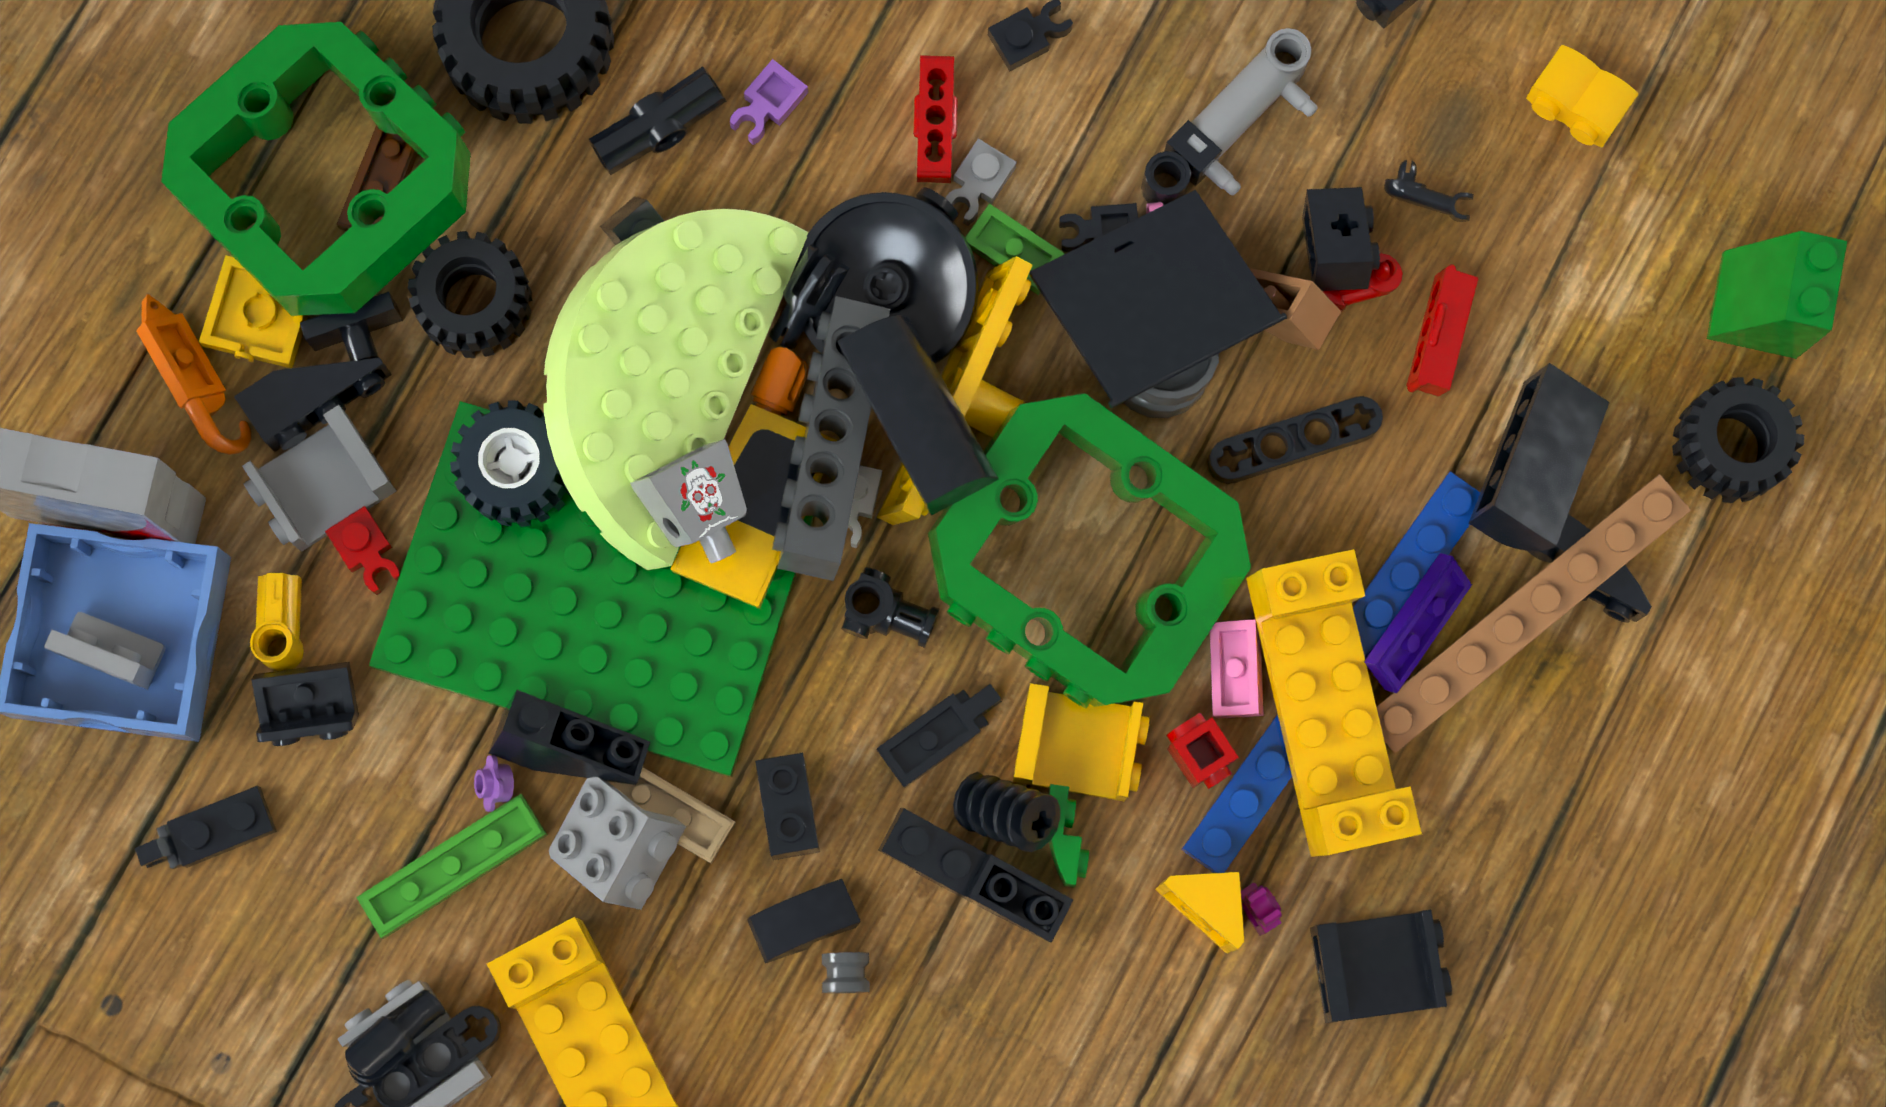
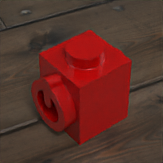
(1201, 751)

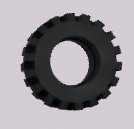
(462, 259)
(1764, 416)

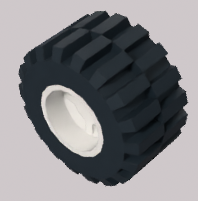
(508, 465)

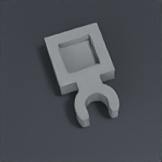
(981, 176)

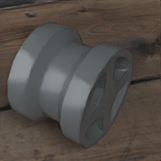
(845, 972)

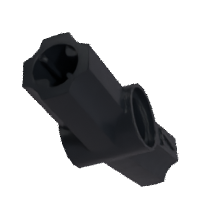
(657, 121)

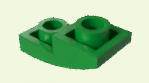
(1066, 849)

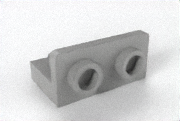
(108, 649)

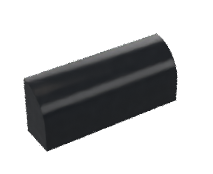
(917, 412)
(1539, 461)

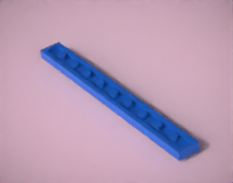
(1267, 765)

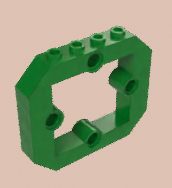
(366, 253)
(1195, 597)

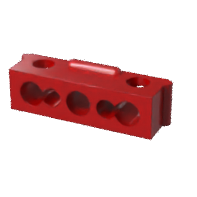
(946, 108)
(1442, 332)

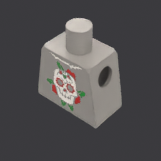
(695, 499)

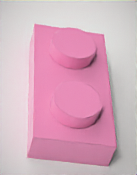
(1236, 669)

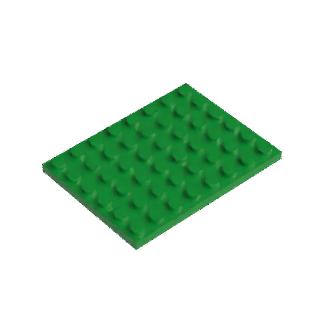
(575, 625)

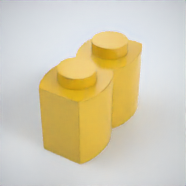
(1581, 96)

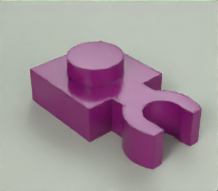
(1260, 908)

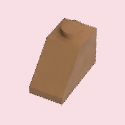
(1307, 309)

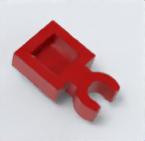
(361, 545)

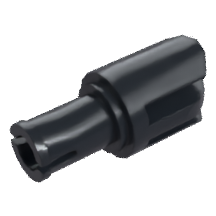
(804, 299)
(390, 1040)

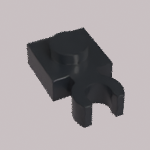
(1024, 37)
(1102, 221)

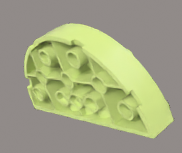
(659, 358)

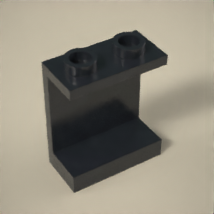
(1380, 966)

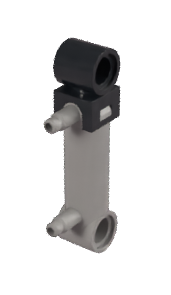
(1199, 144)

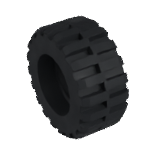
(530, 86)

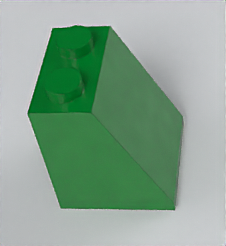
(1778, 293)

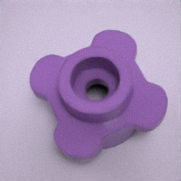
(494, 783)

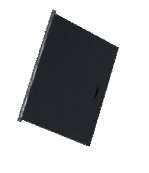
(1157, 302)

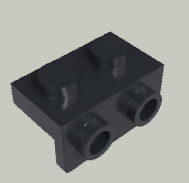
(305, 703)

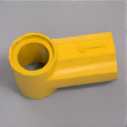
(278, 617)

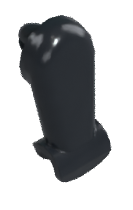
(1409, 191)

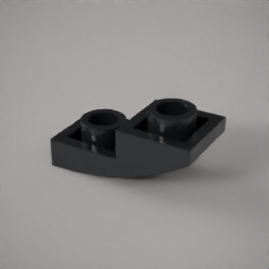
(803, 920)

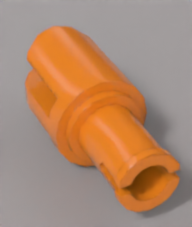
(780, 381)

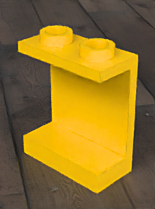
(1080, 746)

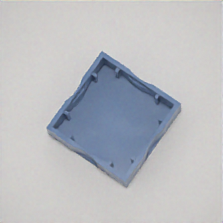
(145, 586)

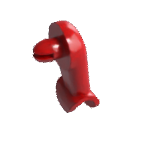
(1381, 283)

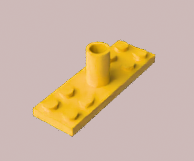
(979, 401)

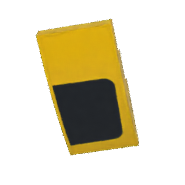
(762, 464)

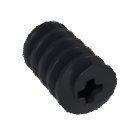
(1006, 811)

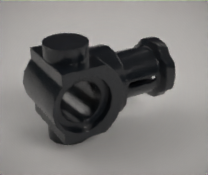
(891, 613)

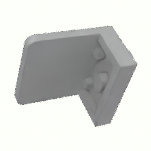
(614, 844)

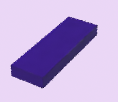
(1418, 623)

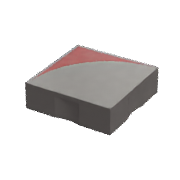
(95, 489)

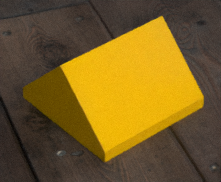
(1210, 904)

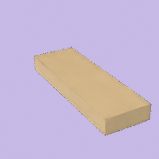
(705, 827)

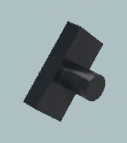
(353, 327)

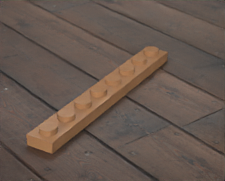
(1529, 611)

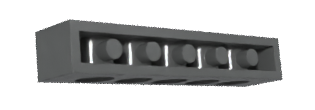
(820, 549)

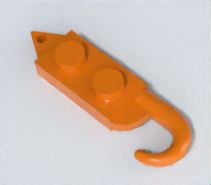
(188, 373)

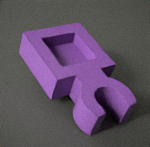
(771, 96)

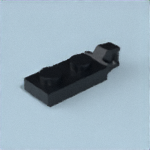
(937, 734)
(210, 831)

